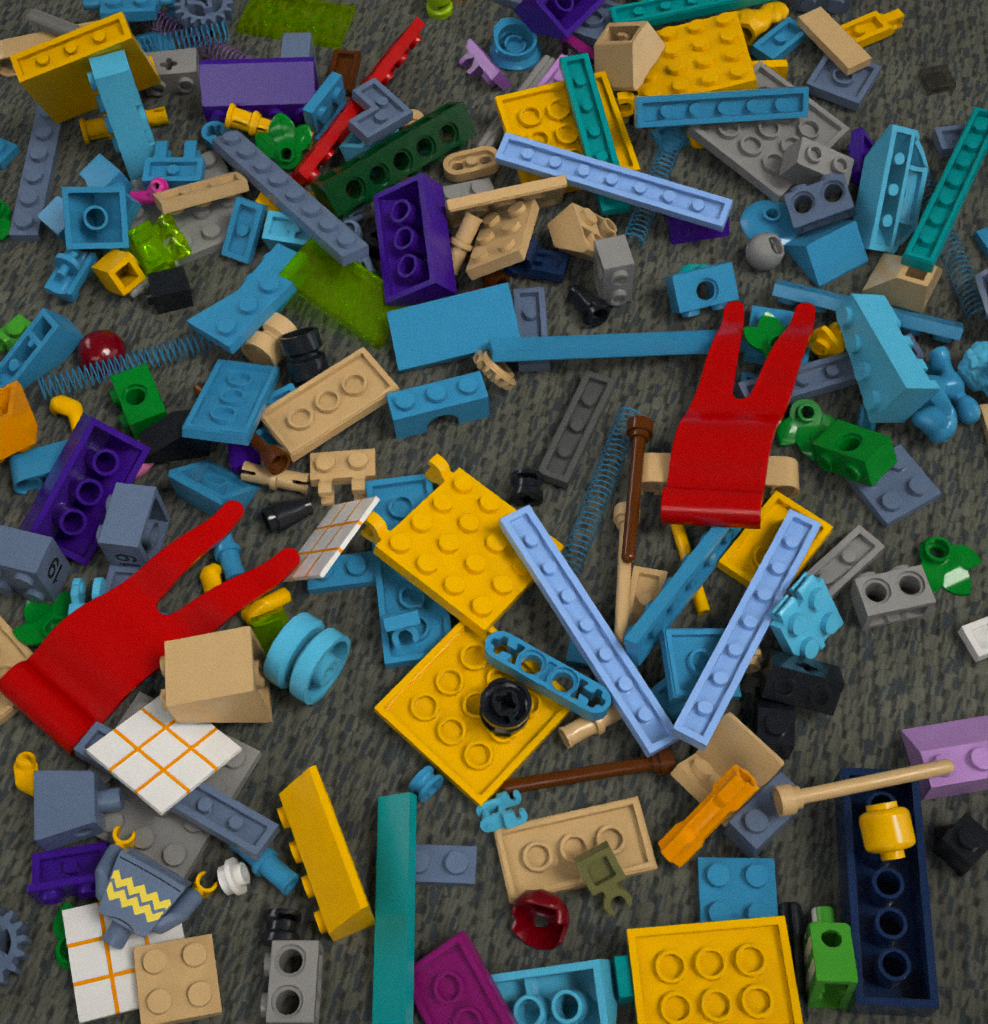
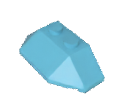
(891, 189)

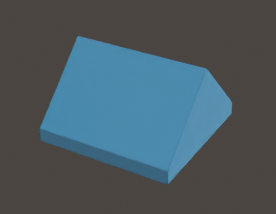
(95, 217)
(829, 251)
(210, 486)

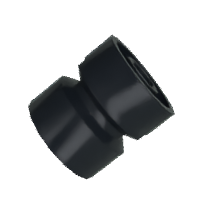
(303, 352)

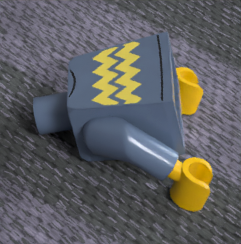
(142, 893)

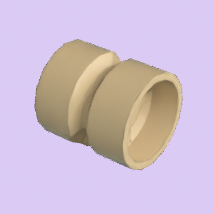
(264, 345)

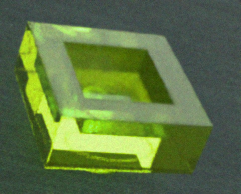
(268, 626)

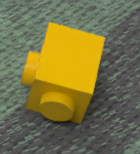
(119, 272)

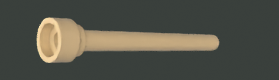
(623, 579)
(790, 798)

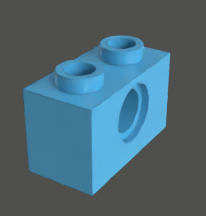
(683, 286)

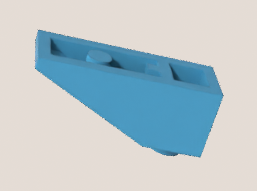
(40, 349)

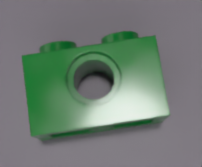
(137, 387)
(854, 452)

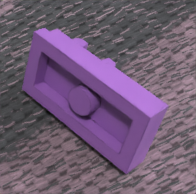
(482, 62)

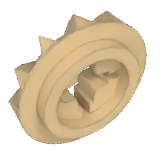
(496, 371)

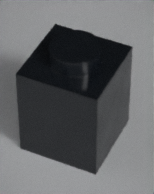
(169, 290)
(963, 845)

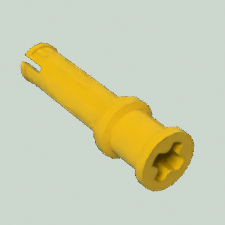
(247, 121)
(96, 128)

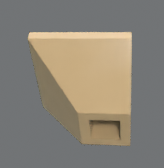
(577, 229)
(902, 284)

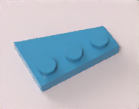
(242, 312)

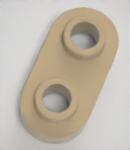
(470, 163)

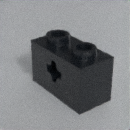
(801, 682)

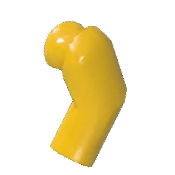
(68, 407)
(267, 603)
(24, 772)

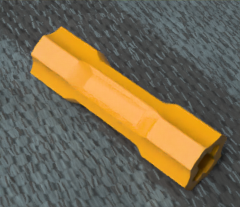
(726, 797)

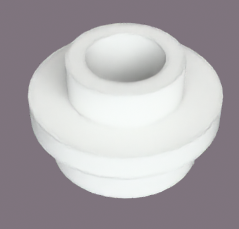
(233, 877)

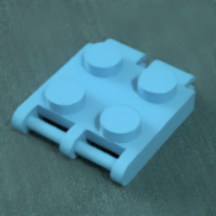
(805, 618)

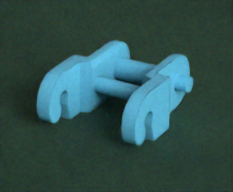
(494, 814)

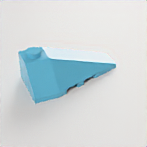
(562, 993)

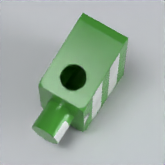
(829, 961)

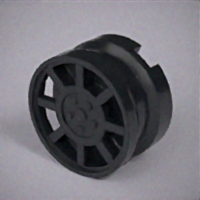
(505, 706)

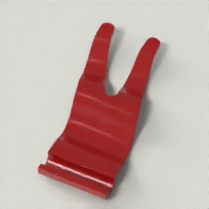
(727, 441)
(119, 637)

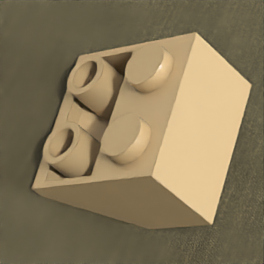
(627, 53)

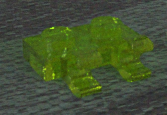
(149, 249)

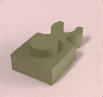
(602, 874)

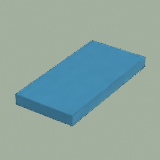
(451, 327)
(231, 402)

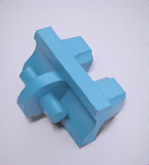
(70, 274)

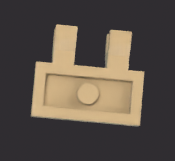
(342, 468)

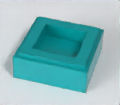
(623, 980)

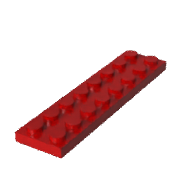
(338, 128)

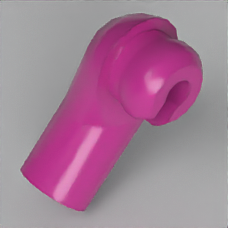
(146, 196)

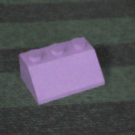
(959, 741)

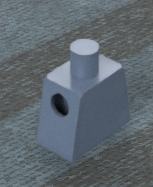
(71, 806)

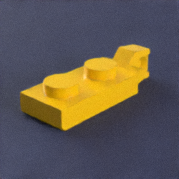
(874, 26)

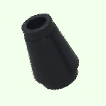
(589, 306)
(285, 513)

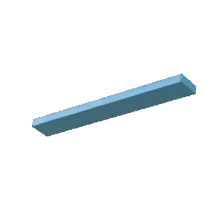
(602, 346)

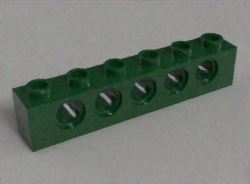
(331, 187)

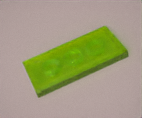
(325, 20)
(344, 293)

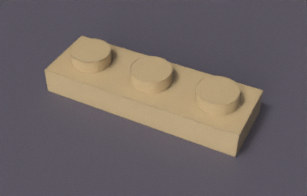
(201, 193)

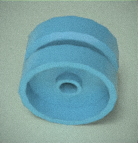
(306, 658)

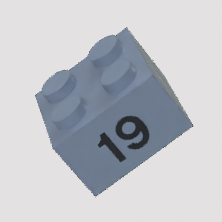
(133, 525)
(31, 565)

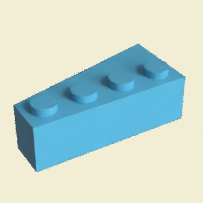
(124, 110)
(883, 359)

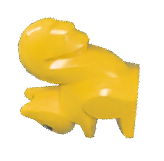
(758, 21)

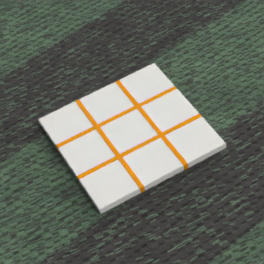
(331, 538)
(162, 757)
(101, 973)

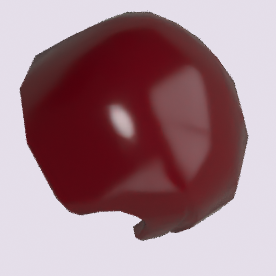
(99, 346)
(543, 903)

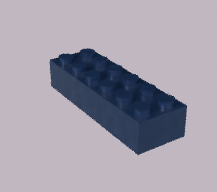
(886, 908)

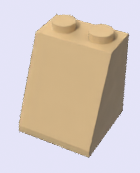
(216, 678)

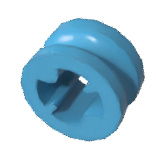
(863, 419)
(425, 783)

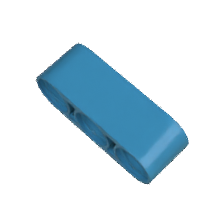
(32, 467)

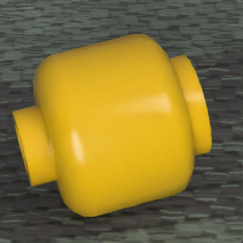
(887, 830)

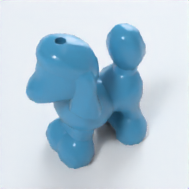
(937, 416)

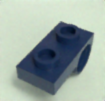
(541, 264)

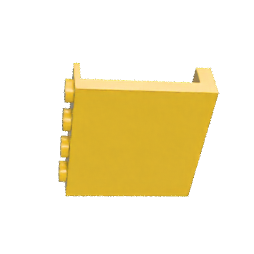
(59, 67)

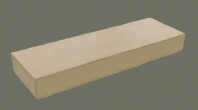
(834, 41)

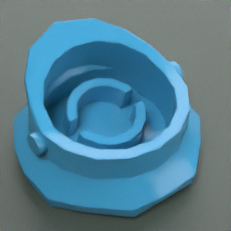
(514, 45)

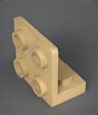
(729, 745)

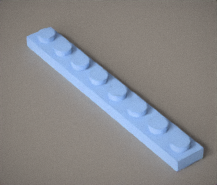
(615, 181)
(588, 631)
(745, 631)

